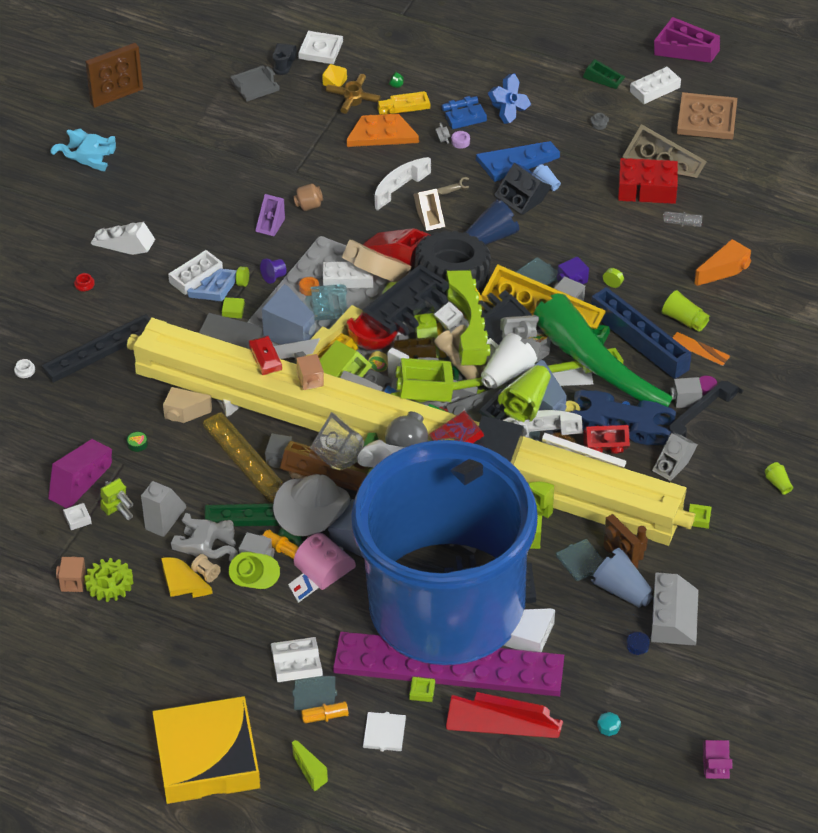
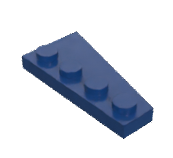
(499, 162)

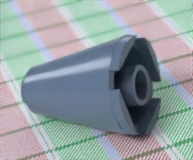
(623, 579)

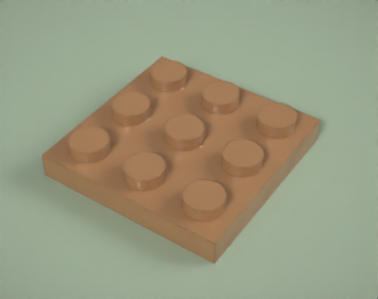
(707, 116)

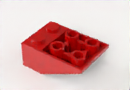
(397, 244)

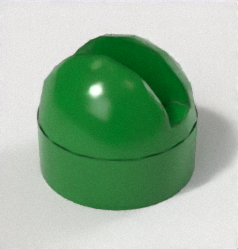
(396, 80)

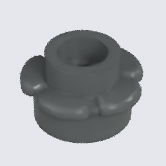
(599, 121)

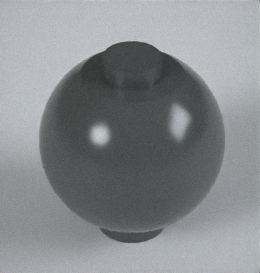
(406, 430)

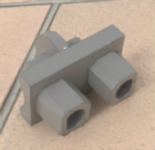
(522, 325)

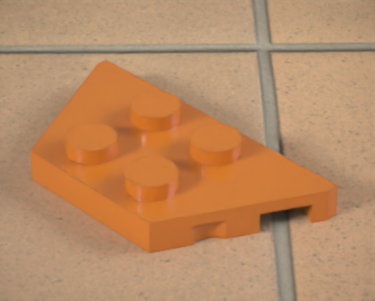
(381, 130)

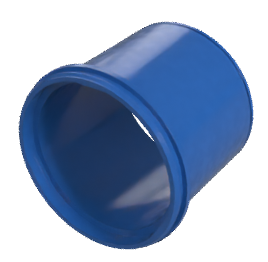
(419, 503)

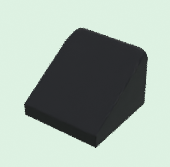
(468, 471)

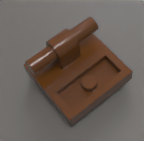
(619, 536)

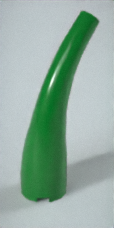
(573, 335)

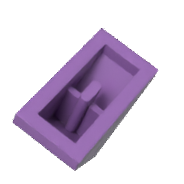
(271, 215)

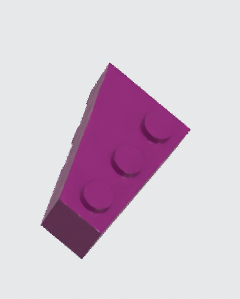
(78, 472)

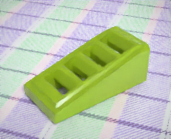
(311, 767)

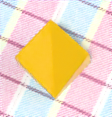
(334, 76)

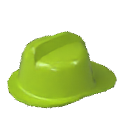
(254, 570)

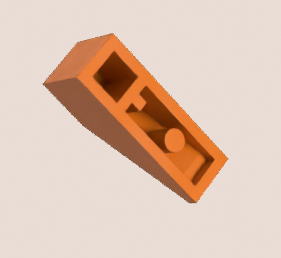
(723, 264)

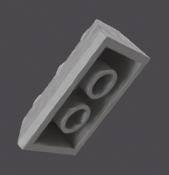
(674, 610)

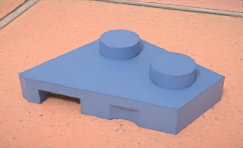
(215, 286)

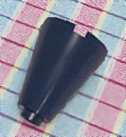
(494, 223)

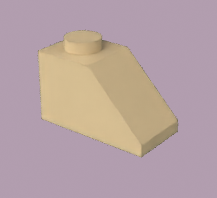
(429, 209)
(186, 405)

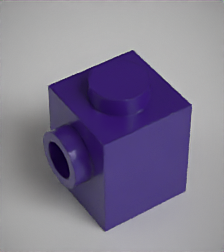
(573, 269)

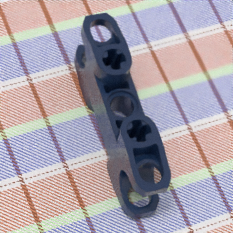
(640, 418)

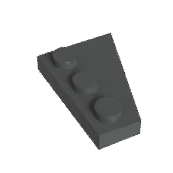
(474, 403)

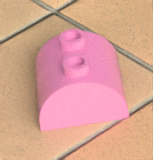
(322, 560)

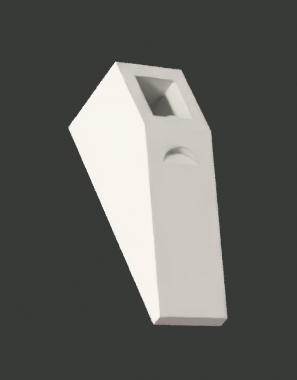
(127, 238)

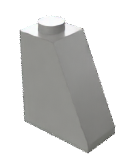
(161, 508)

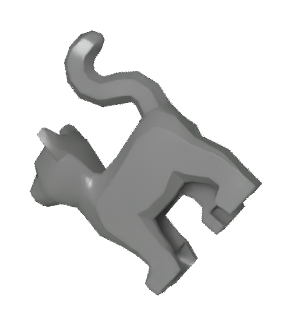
(202, 538)

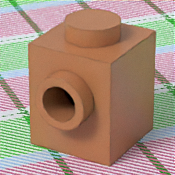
(310, 372)
(71, 574)

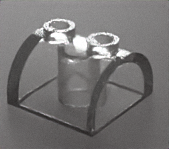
(338, 443)

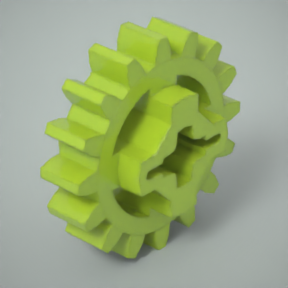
(109, 579)

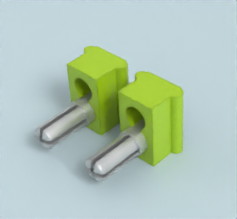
(115, 499)

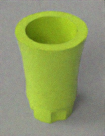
(685, 311)

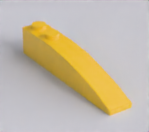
(532, 292)

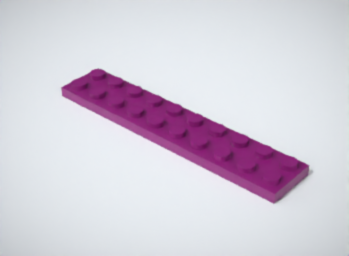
(501, 670)

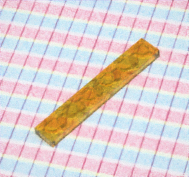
(244, 455)

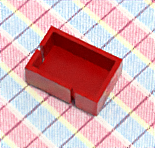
(656, 178)

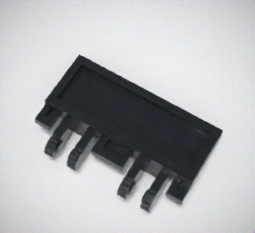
(506, 308)

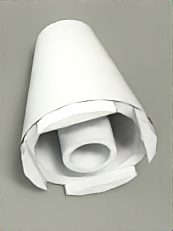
(508, 361)

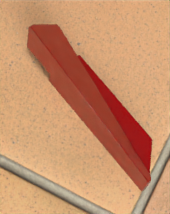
(501, 716)

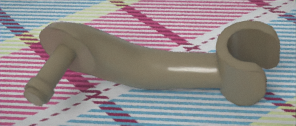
(448, 189)

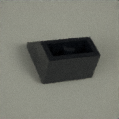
(522, 189)

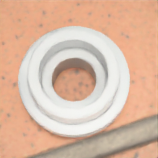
(24, 368)

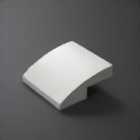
(296, 659)

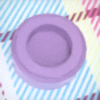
(460, 139)

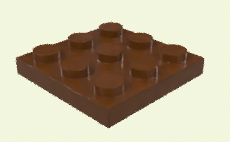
(114, 75)

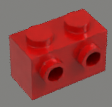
(607, 438)

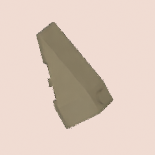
(653, 146)

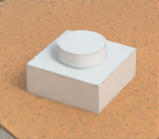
(77, 516)

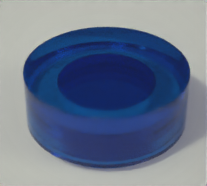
(638, 643)

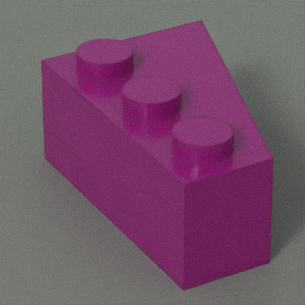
(686, 42)

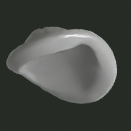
(309, 504)

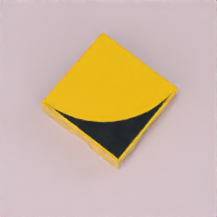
(206, 749)

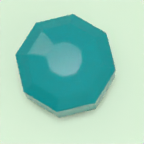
(609, 724)

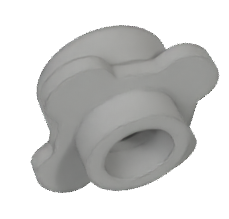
(443, 133)

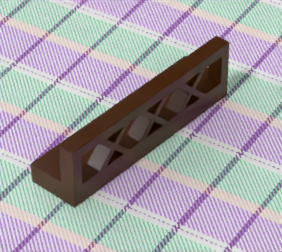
(304, 461)

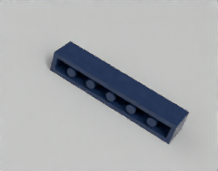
(642, 334)

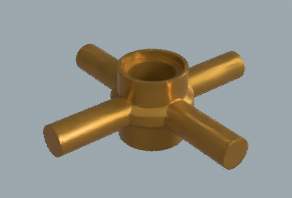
(353, 93)

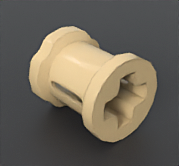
(205, 567)

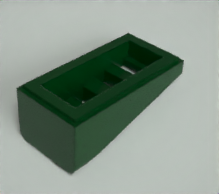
(599, 73)

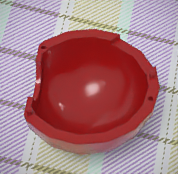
(368, 334)

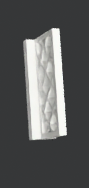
(576, 448)

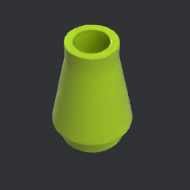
(778, 477)

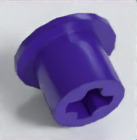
(272, 269)

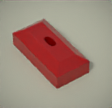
(269, 361)

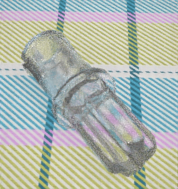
(683, 218)

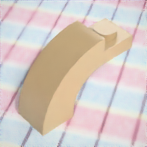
(375, 262)

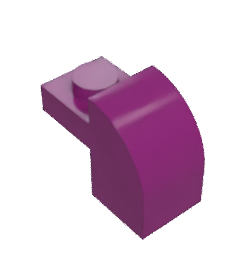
(716, 759)

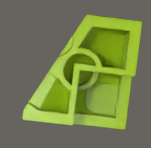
(544, 497)

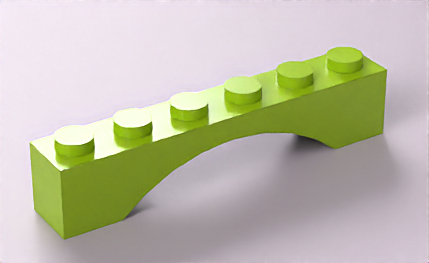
(473, 342)

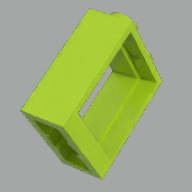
(425, 370)

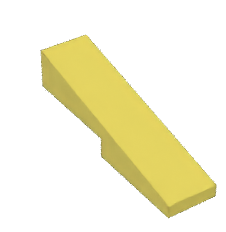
(327, 335)

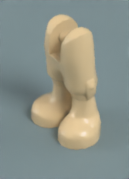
(449, 344)

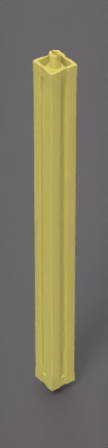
(231, 373)

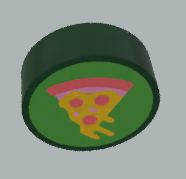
(137, 441)

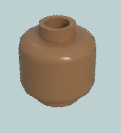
(308, 197)

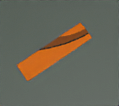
(701, 349)

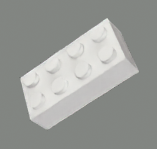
(655, 85)
(194, 271)
(346, 274)

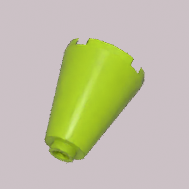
(525, 394)

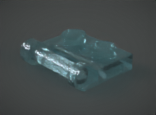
(323, 301)

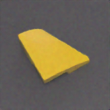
(183, 579)

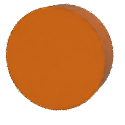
(306, 283)

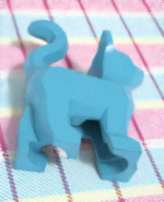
(90, 148)

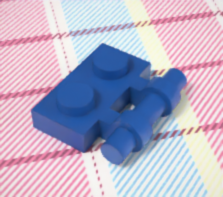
(465, 116)

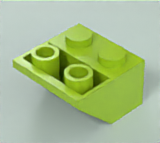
(343, 358)

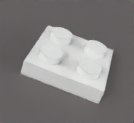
(320, 47)

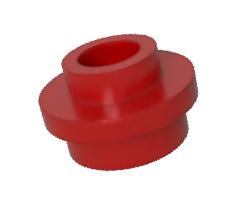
(84, 282)

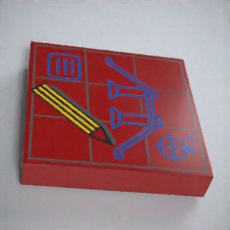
(458, 429)

